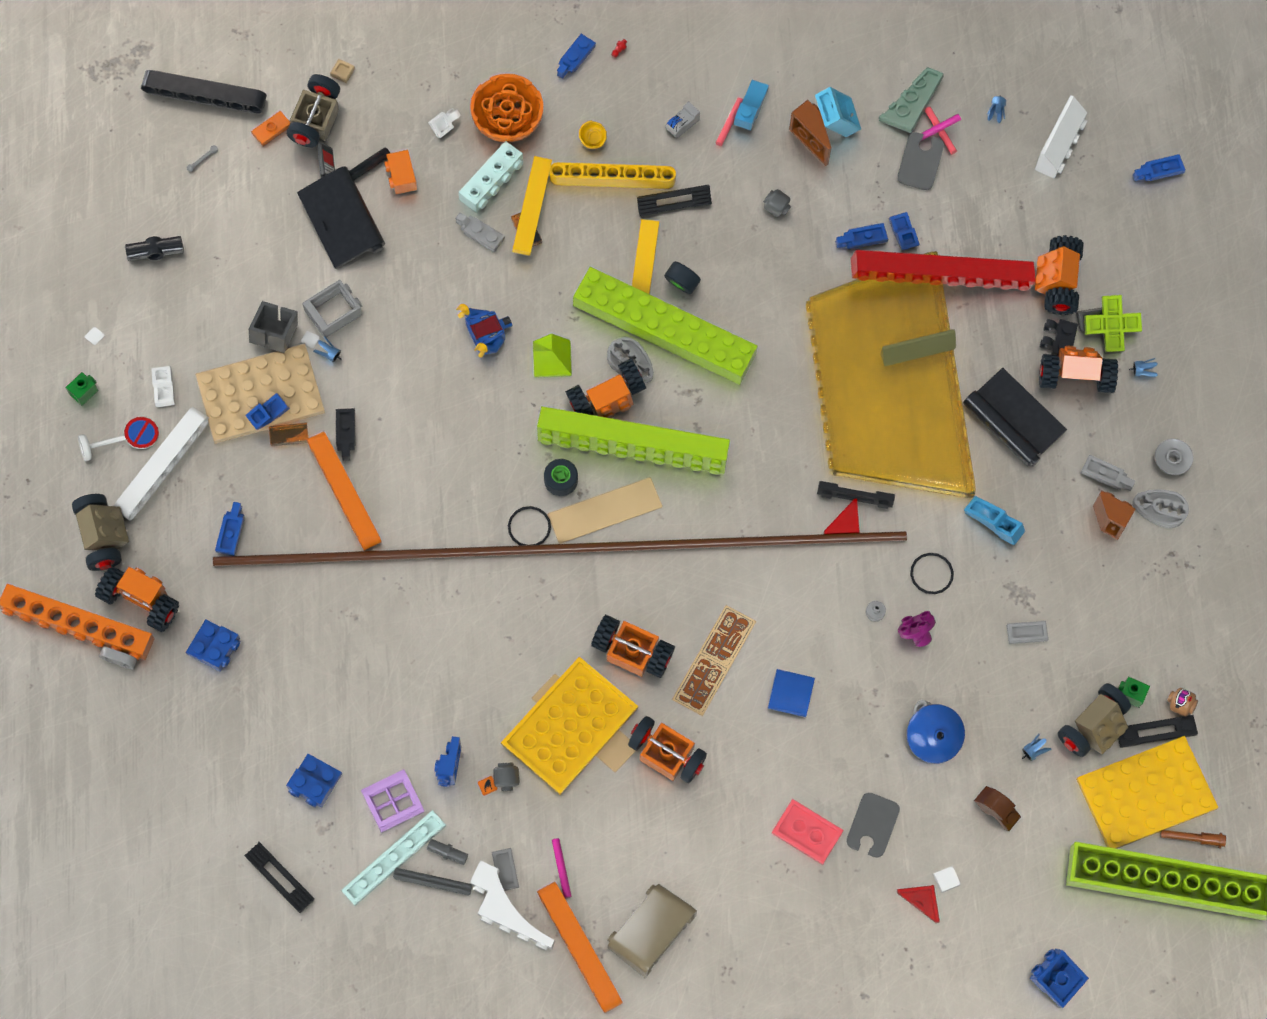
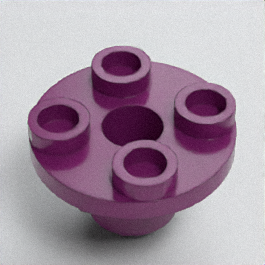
(917, 628)

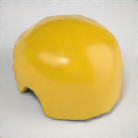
(592, 134)

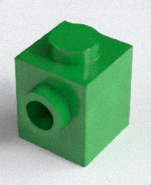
(82, 388)
(1134, 691)

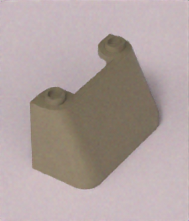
(651, 929)

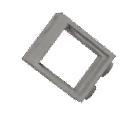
(323, 296)

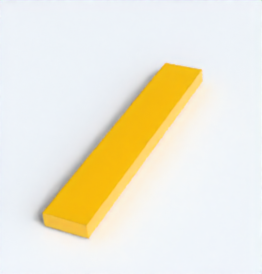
(532, 206)
(645, 255)

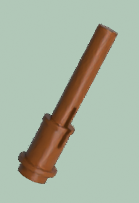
(1204, 838)

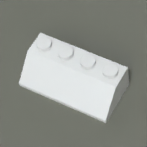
(1061, 139)

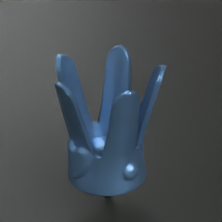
(997, 106)
(333, 352)
(1140, 366)
(1030, 749)

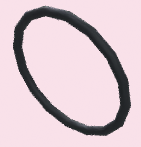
(524, 508)
(923, 590)

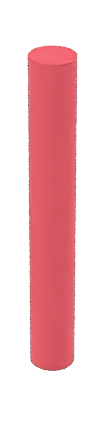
(729, 122)
(945, 138)

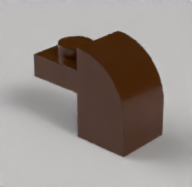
(999, 806)

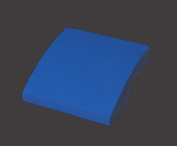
(791, 693)

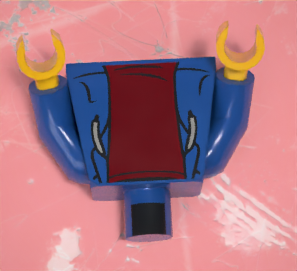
(485, 328)

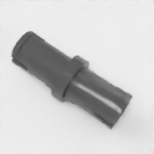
(447, 851)

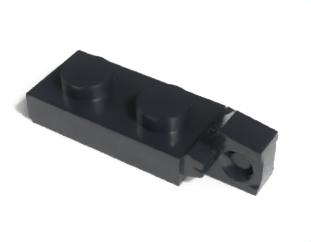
(345, 432)

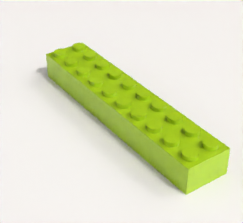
(664, 325)
(632, 440)
(1167, 880)

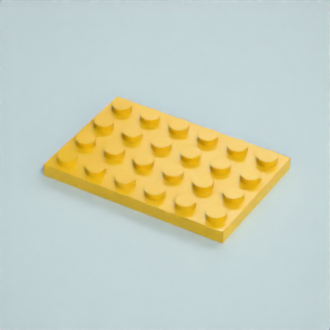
(569, 725)
(1147, 793)

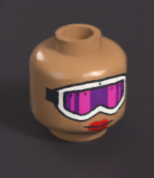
(1182, 701)

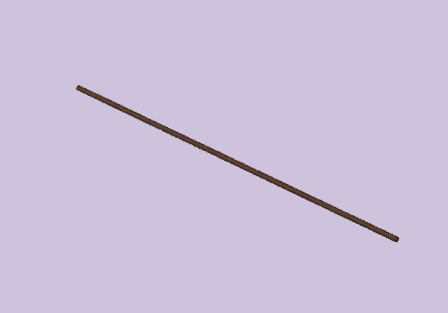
(559, 548)

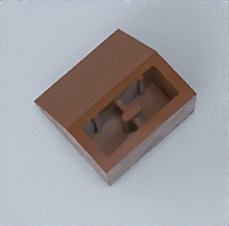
(1112, 514)

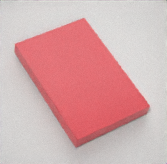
(807, 831)

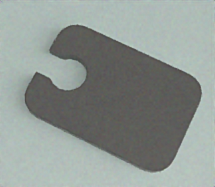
(920, 166)
(873, 819)

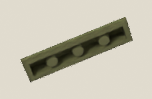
(918, 347)

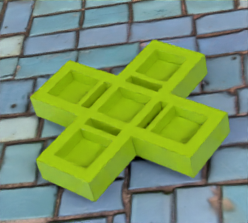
(1113, 323)

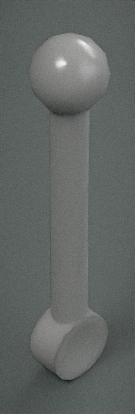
(213, 149)

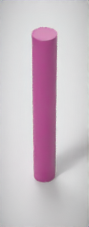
(937, 128)
(561, 868)

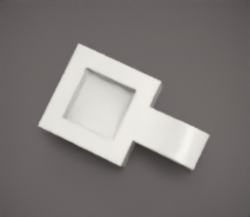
(443, 122)

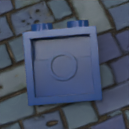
(213, 645)
(447, 766)
(313, 781)
(1058, 977)

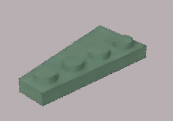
(912, 103)

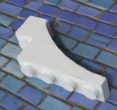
(499, 909)

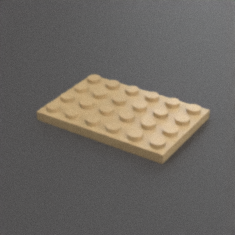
(239, 387)

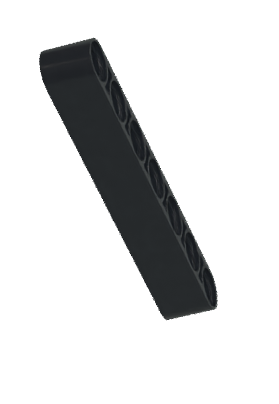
(203, 91)

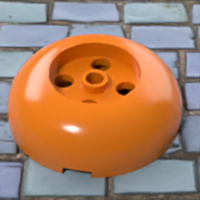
(509, 90)

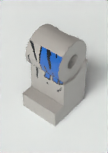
(683, 120)

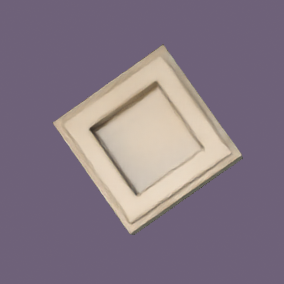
(342, 70)

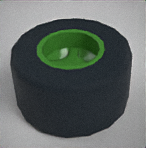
(682, 277)
(560, 470)

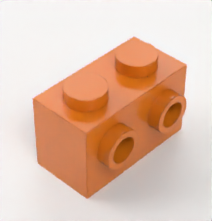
(401, 172)

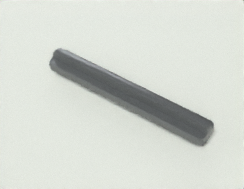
(432, 881)

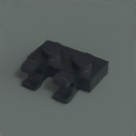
(1065, 335)

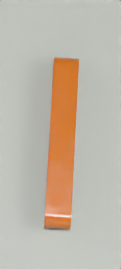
(344, 491)
(579, 947)

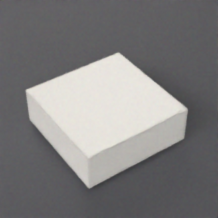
(947, 879)

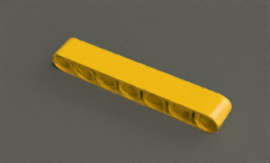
(620, 170)

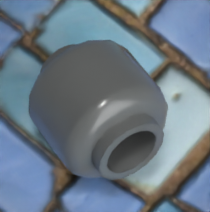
(777, 203)
(506, 776)

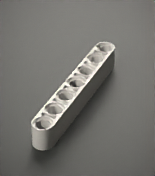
(161, 463)

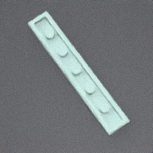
(393, 858)

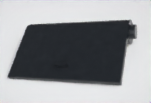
(341, 217)
(1015, 417)

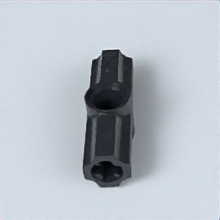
(154, 248)

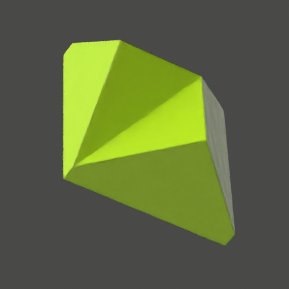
(552, 356)

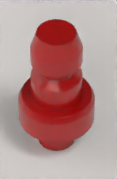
(620, 45)

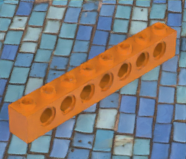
(14, 595)

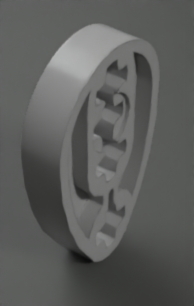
(634, 351)
(1166, 498)

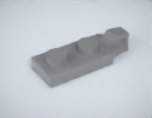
(480, 232)
(1107, 473)

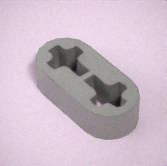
(118, 657)

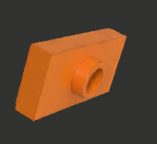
(271, 128)

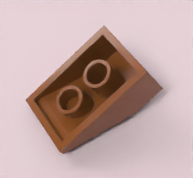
(809, 128)

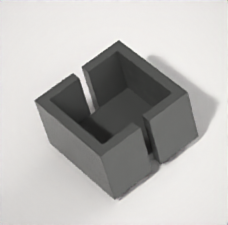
(269, 330)

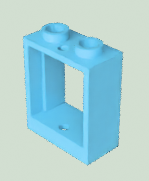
(837, 111)

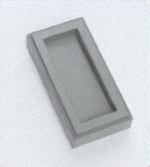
(1027, 632)
(504, 862)

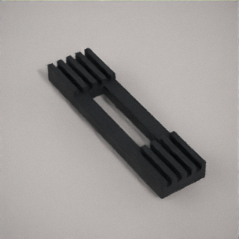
(700, 196)
(830, 490)
(1183, 725)
(259, 857)

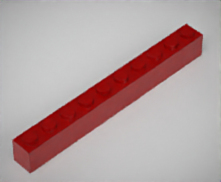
(942, 270)

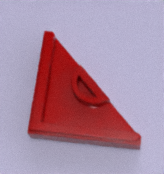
(846, 521)
(923, 899)

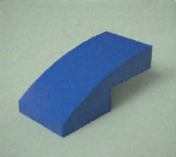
(903, 231)
(268, 412)

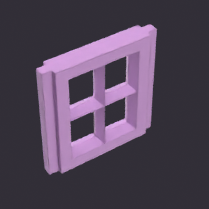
(400, 816)

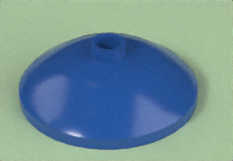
(923, 733)

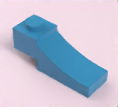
(751, 105)
(995, 519)

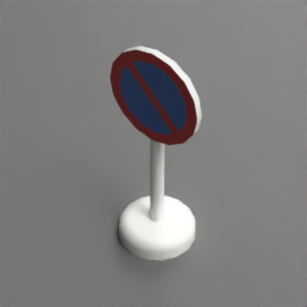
(139, 433)

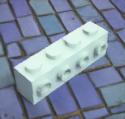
(491, 176)

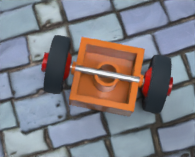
(667, 750)

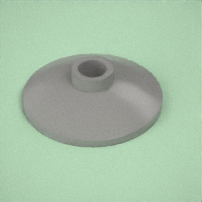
(1178, 450)

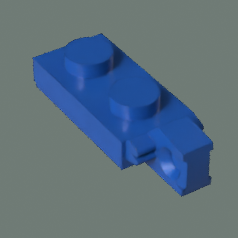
(575, 55)
(1160, 168)
(863, 237)
(230, 530)

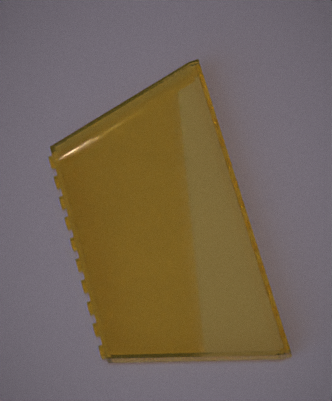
(893, 420)

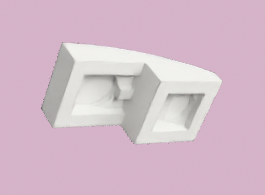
(163, 386)

